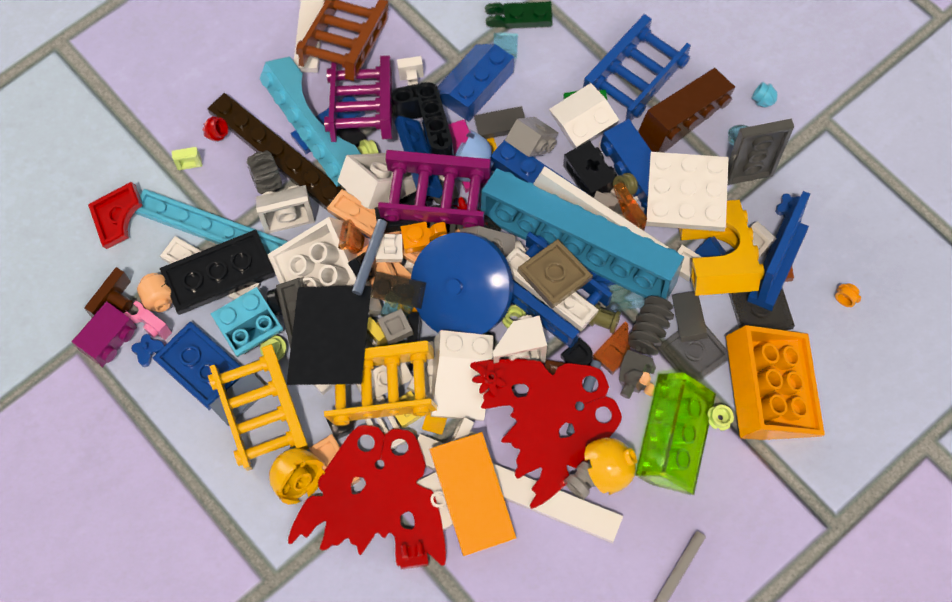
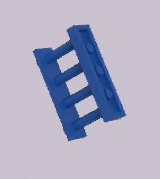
(628, 48)
(549, 319)

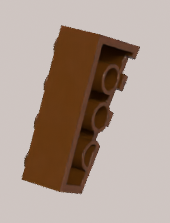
(685, 110)

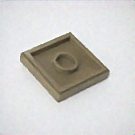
(554, 273)

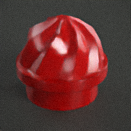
(215, 128)

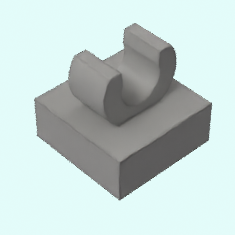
(395, 327)

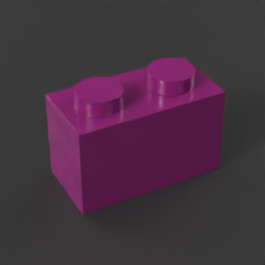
(104, 334)

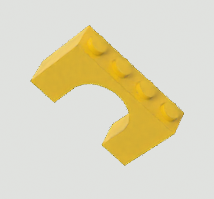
(729, 272)

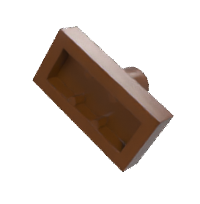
(111, 292)

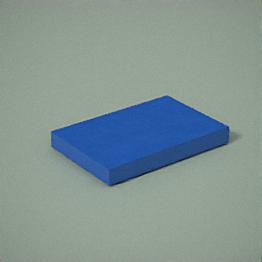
(189, 360)

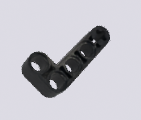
(425, 102)

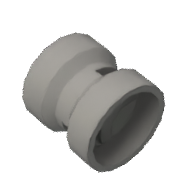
(580, 482)

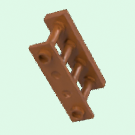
(359, 46)

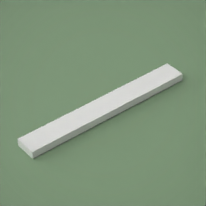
(560, 507)

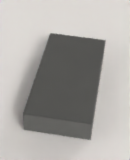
(497, 122)
(689, 316)

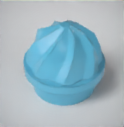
(765, 95)

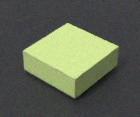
(187, 158)

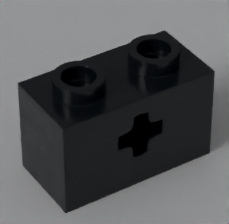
(589, 169)

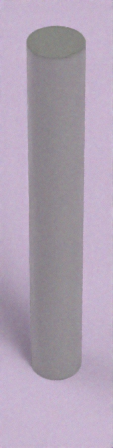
(681, 567)

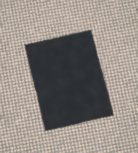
(328, 336)

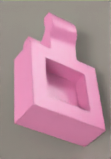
(153, 324)

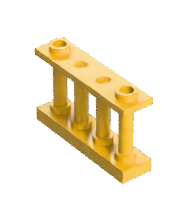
(390, 357)
(284, 412)

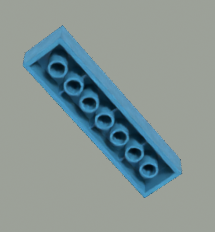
(597, 243)

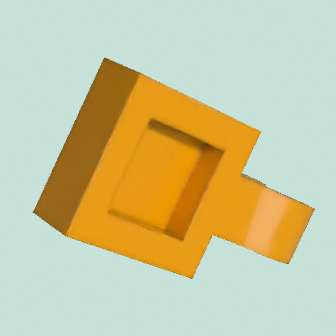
(418, 236)

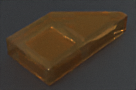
(629, 206)
(351, 238)
(614, 350)

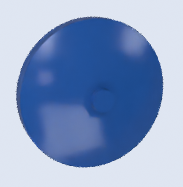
(465, 283)

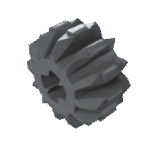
(264, 172)

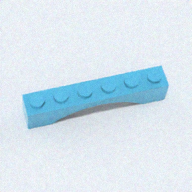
(284, 84)

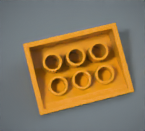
(774, 384)

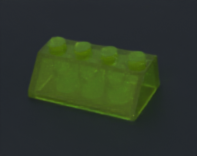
(675, 433)

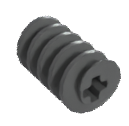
(651, 325)

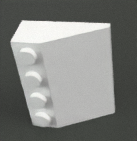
(318, 260)

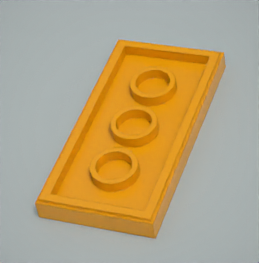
(472, 494)

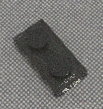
(398, 290)

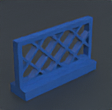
(781, 256)

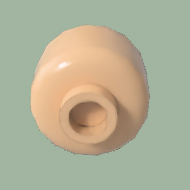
(154, 292)

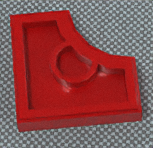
(113, 213)

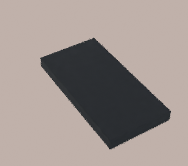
(217, 272)

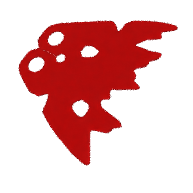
(542, 414)
(380, 503)

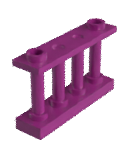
(382, 105)
(435, 164)

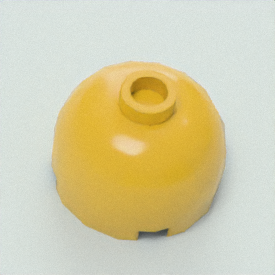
(611, 464)
(295, 474)

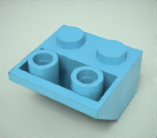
(246, 322)

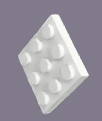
(687, 191)

